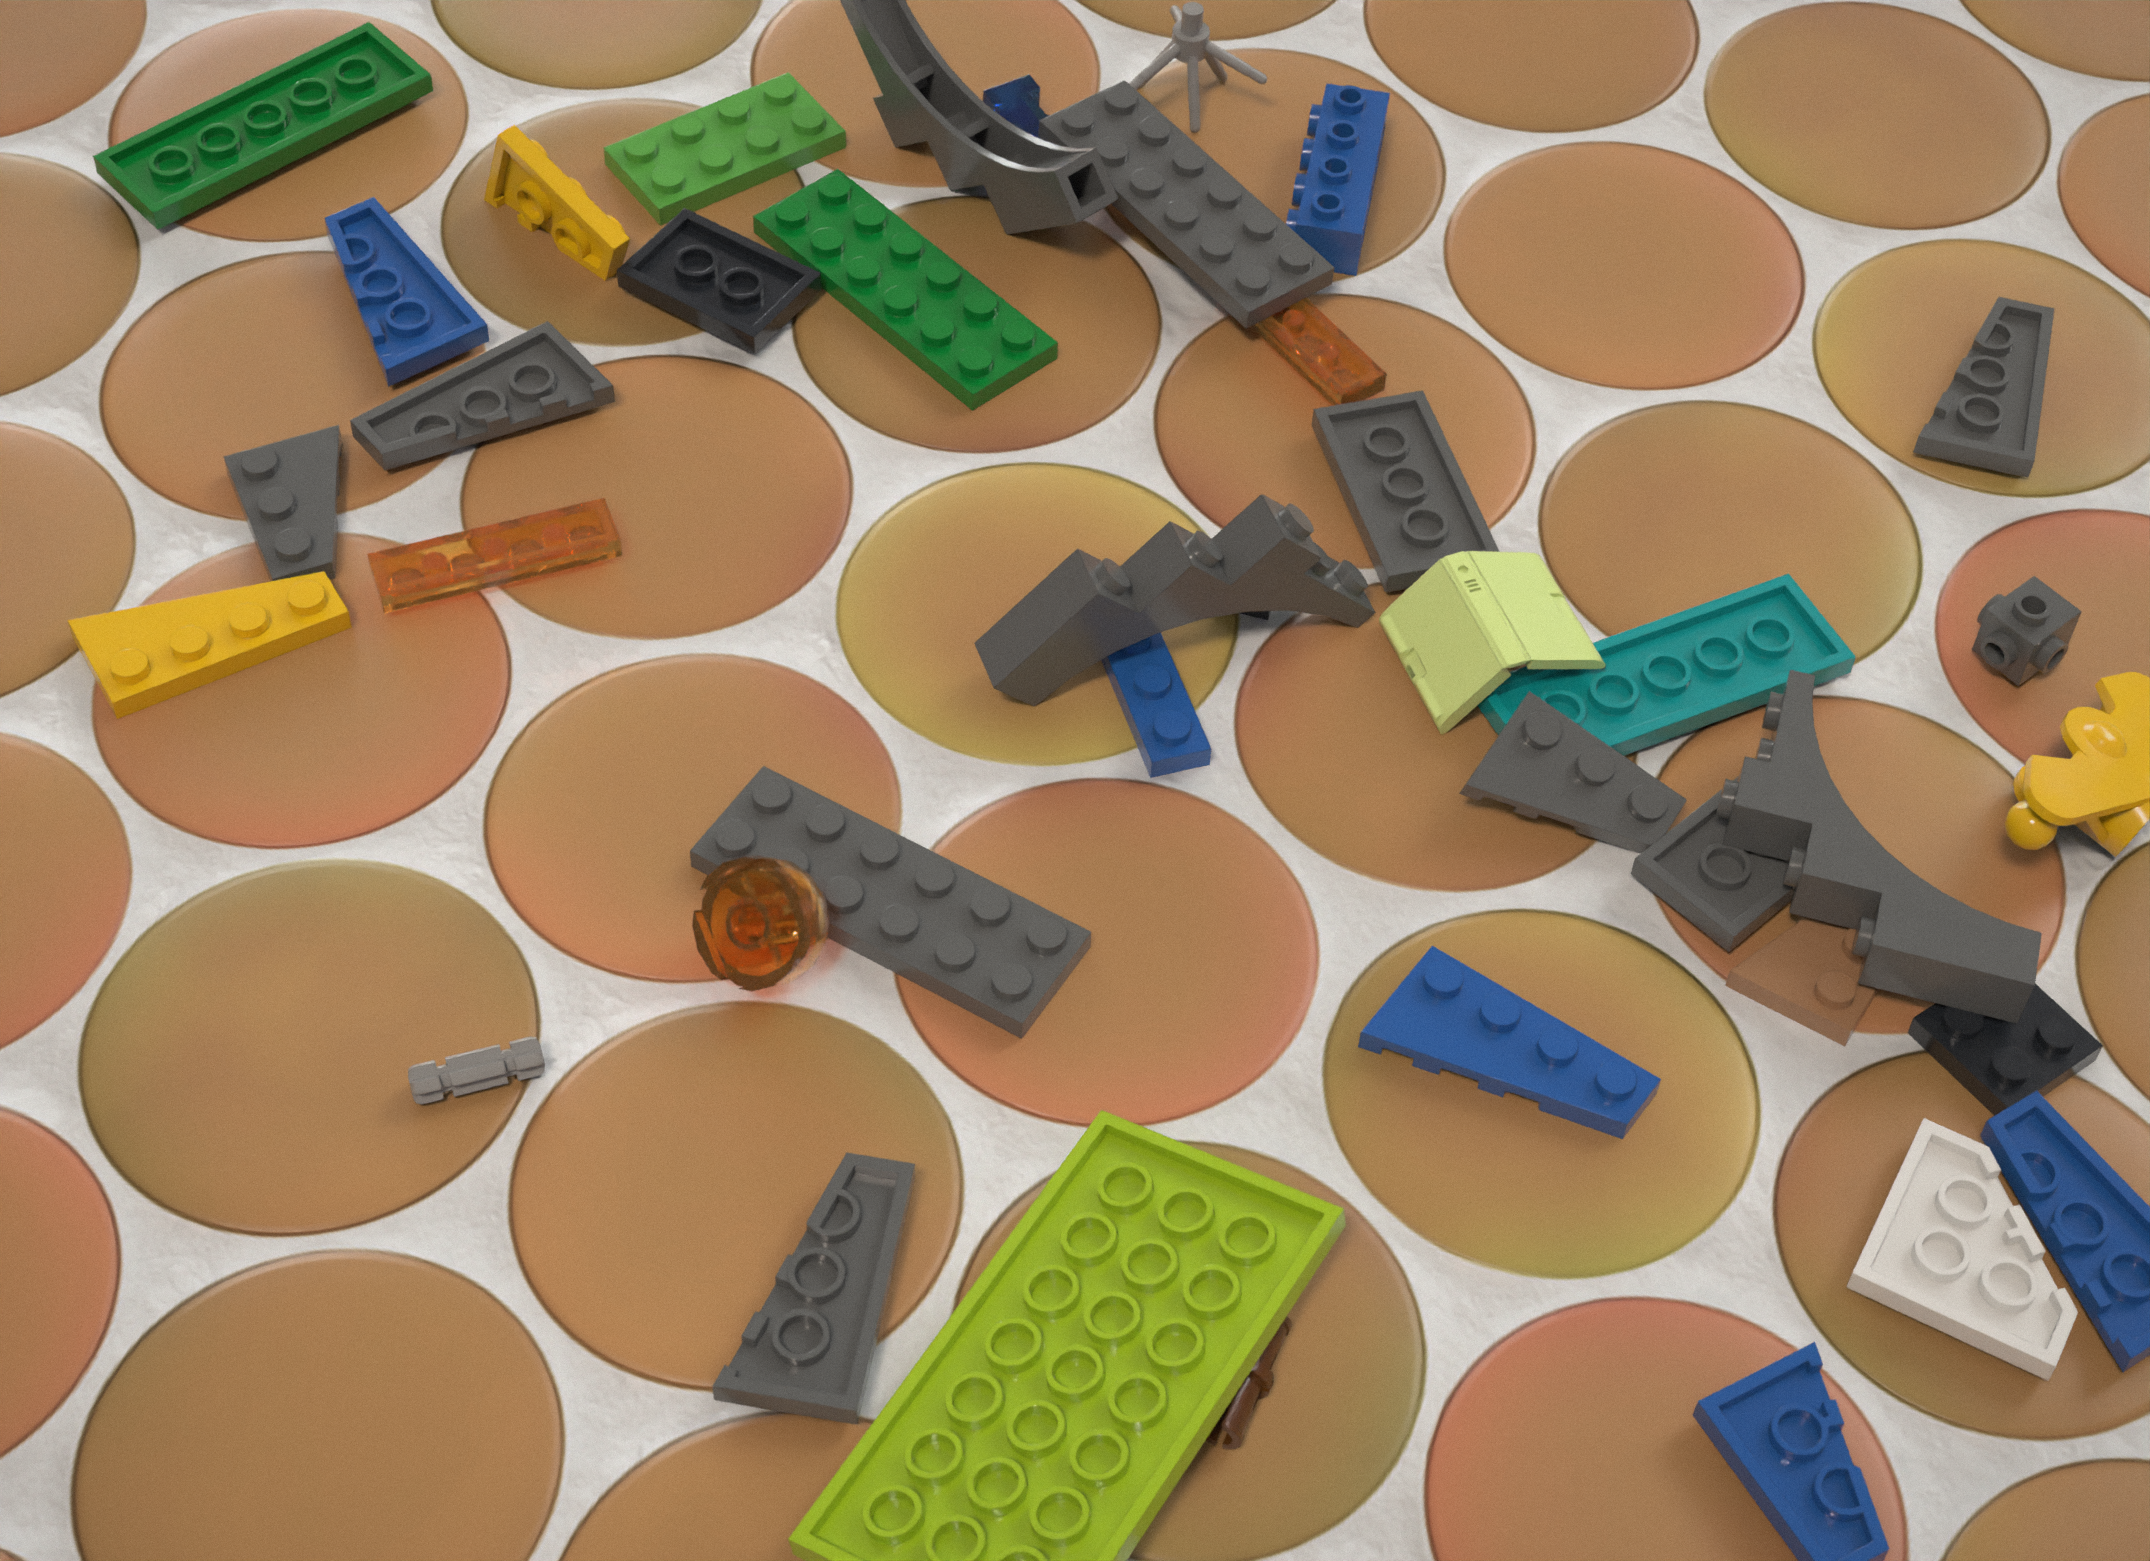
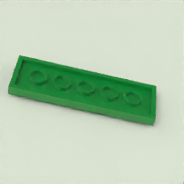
(262, 125)
(907, 289)

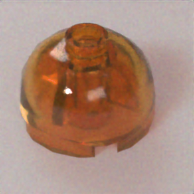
(760, 922)

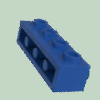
(1339, 174)

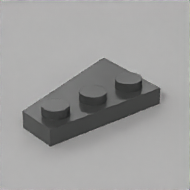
(1567, 774)

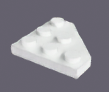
(1964, 1255)

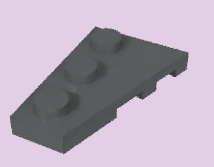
(291, 501)

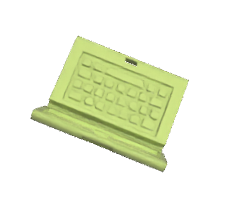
(1474, 621)

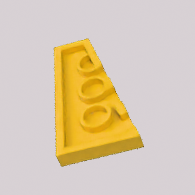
(192, 641)

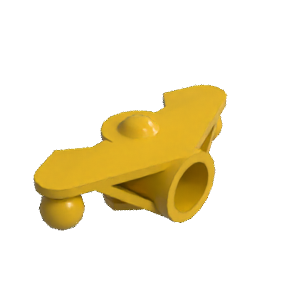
(2103, 783)

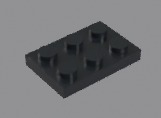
(719, 280)

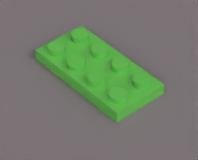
(724, 148)

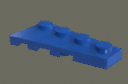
(400, 295)
(1483, 1031)
(2085, 1218)

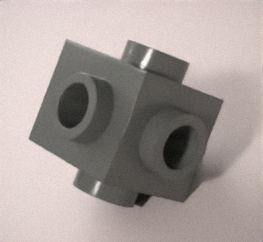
(2025, 630)

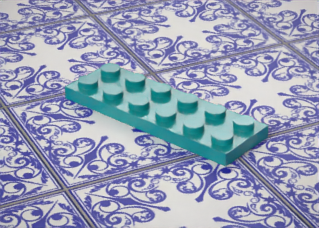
(1686, 668)

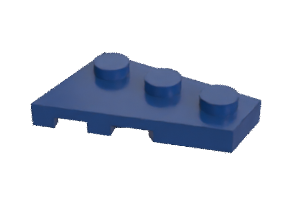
(1793, 1459)

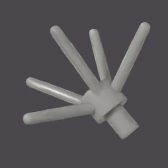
(1191, 45)

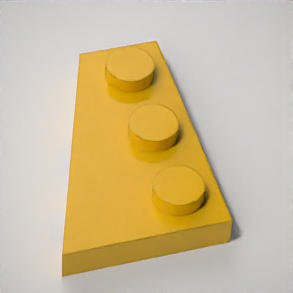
(557, 203)

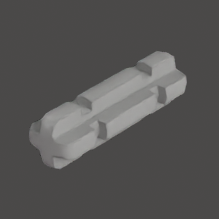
(476, 1070)

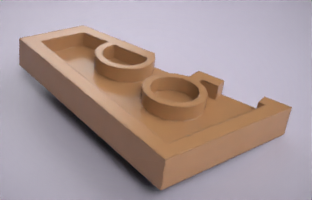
(1808, 978)

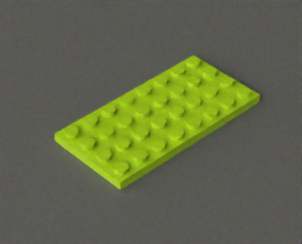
(1080, 1362)

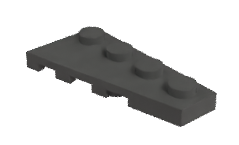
(1996, 393)
(487, 397)
(823, 1317)

